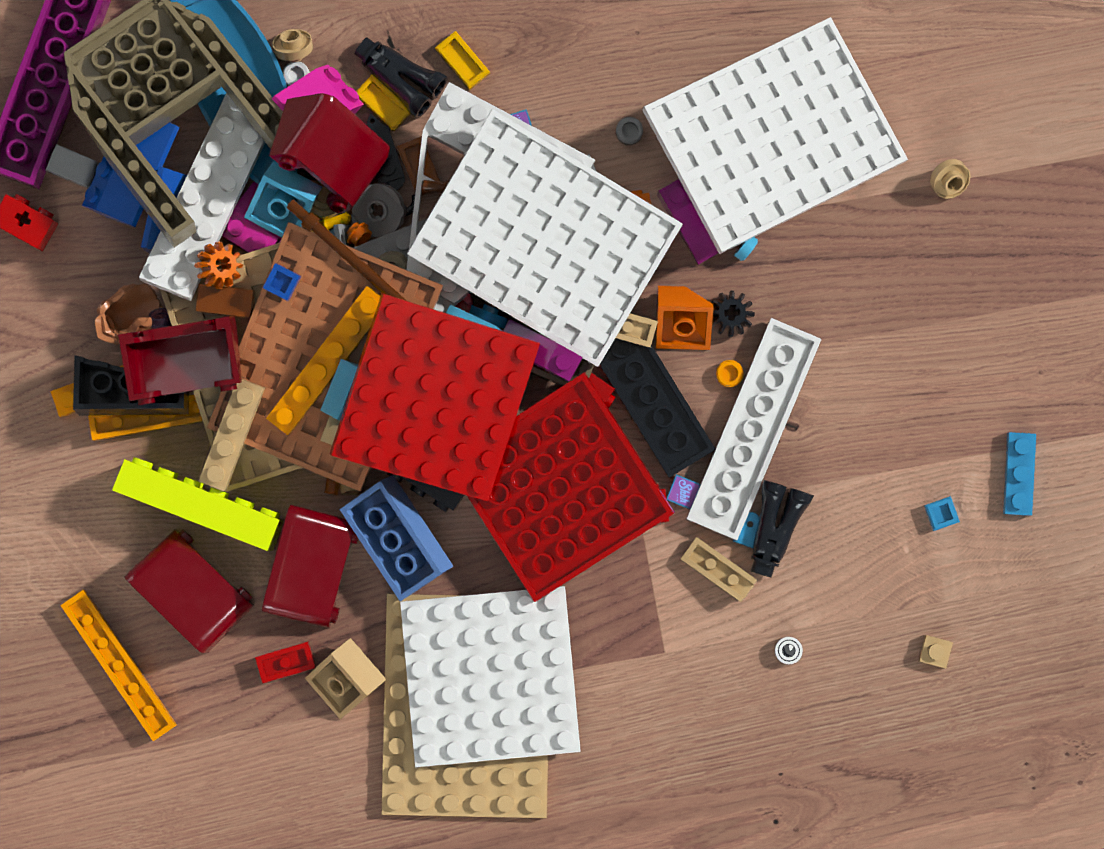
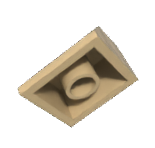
(345, 678)

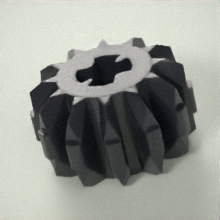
(738, 320)

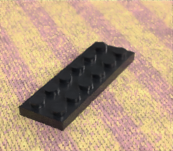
(656, 405)

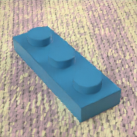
(1019, 474)

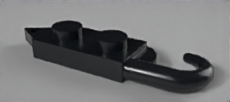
(391, 171)

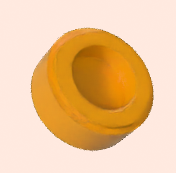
(729, 373)

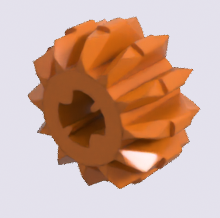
(209, 268)

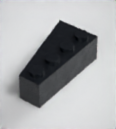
(103, 391)

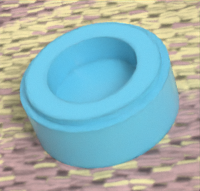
(745, 248)

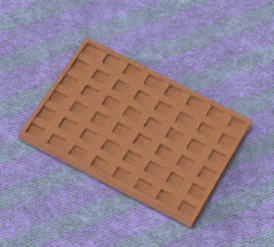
(288, 334)

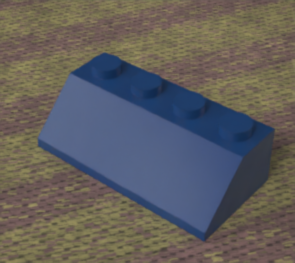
(108, 192)

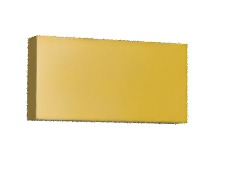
(462, 60)
(382, 102)

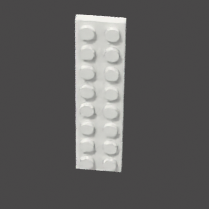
(208, 197)
(753, 429)

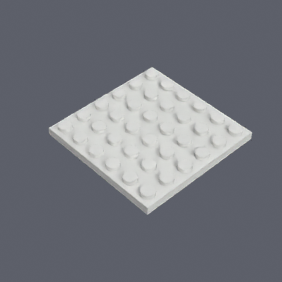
(489, 677)

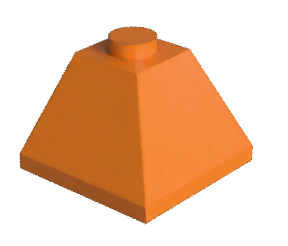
(683, 319)

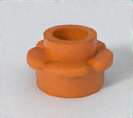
(358, 234)

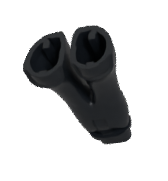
(387, 66)
(772, 541)

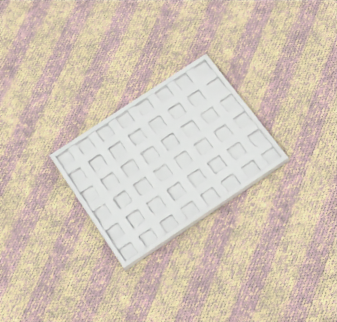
(774, 135)
(544, 238)

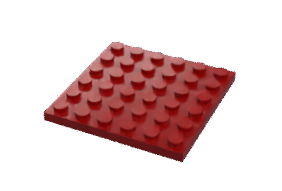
(434, 397)
(568, 489)

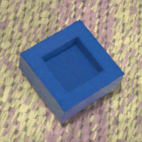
(282, 281)

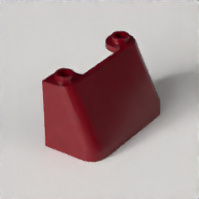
(330, 145)
(181, 359)
(309, 567)
(189, 591)

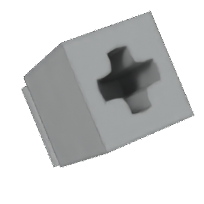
(72, 166)

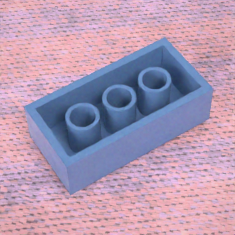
(396, 537)

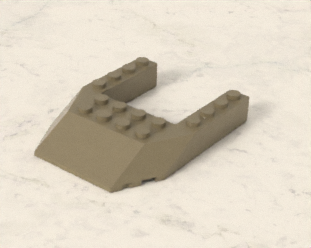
(144, 75)

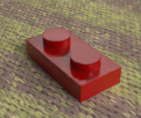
(285, 662)

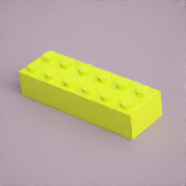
(198, 505)

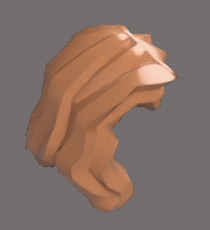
(126, 312)

